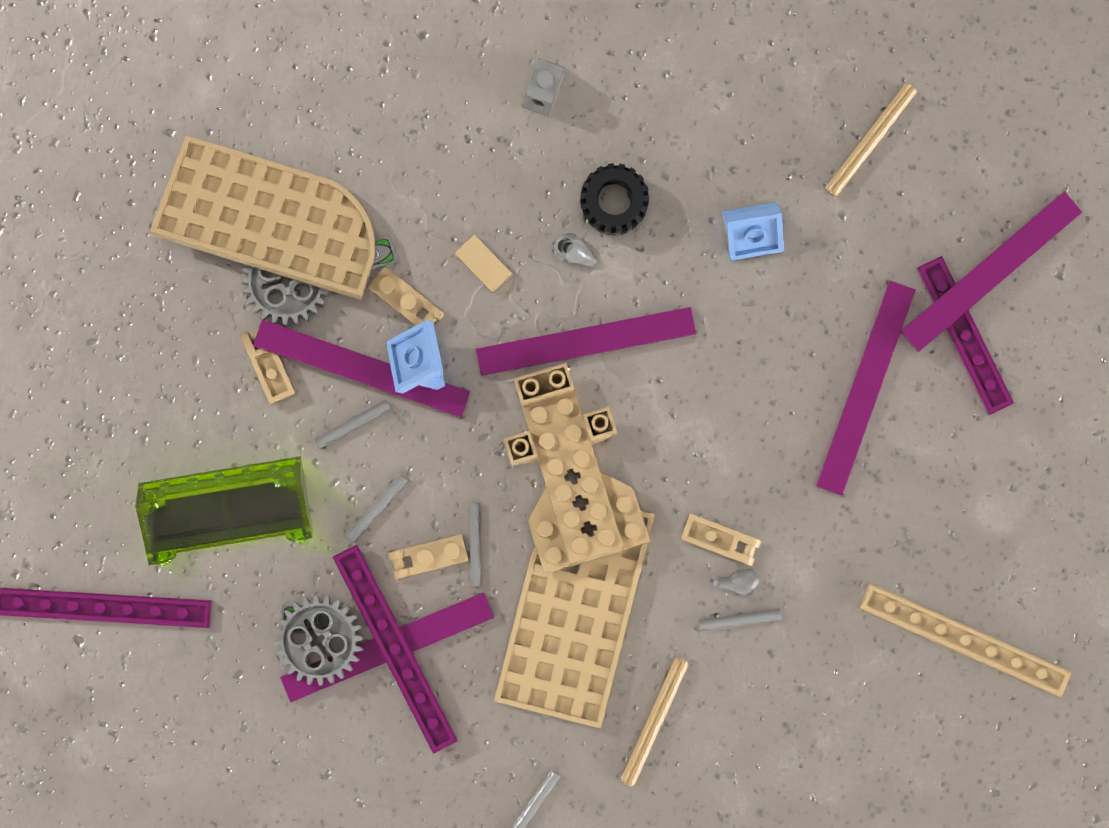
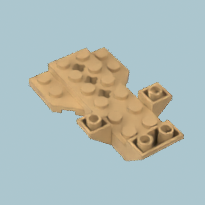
(563, 444)

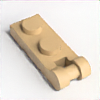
(403, 297)
(269, 370)
(719, 539)
(429, 556)

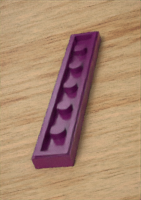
(968, 341)

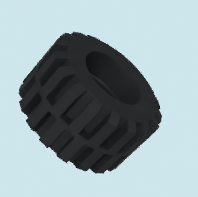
(614, 175)

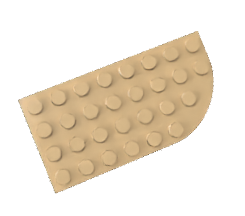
(266, 217)
(571, 634)

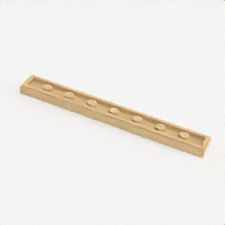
(965, 640)

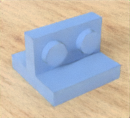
(754, 230)
(416, 358)

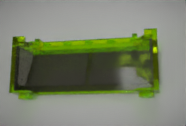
(223, 508)

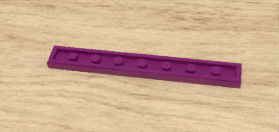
(990, 272)
(586, 341)
(354, 367)
(865, 388)
(105, 607)
(417, 633)
(395, 649)

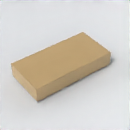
(483, 263)

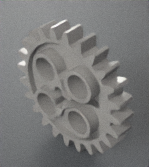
(291, 305)
(297, 654)

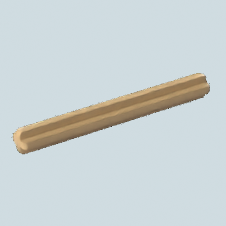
(871, 139)
(654, 721)

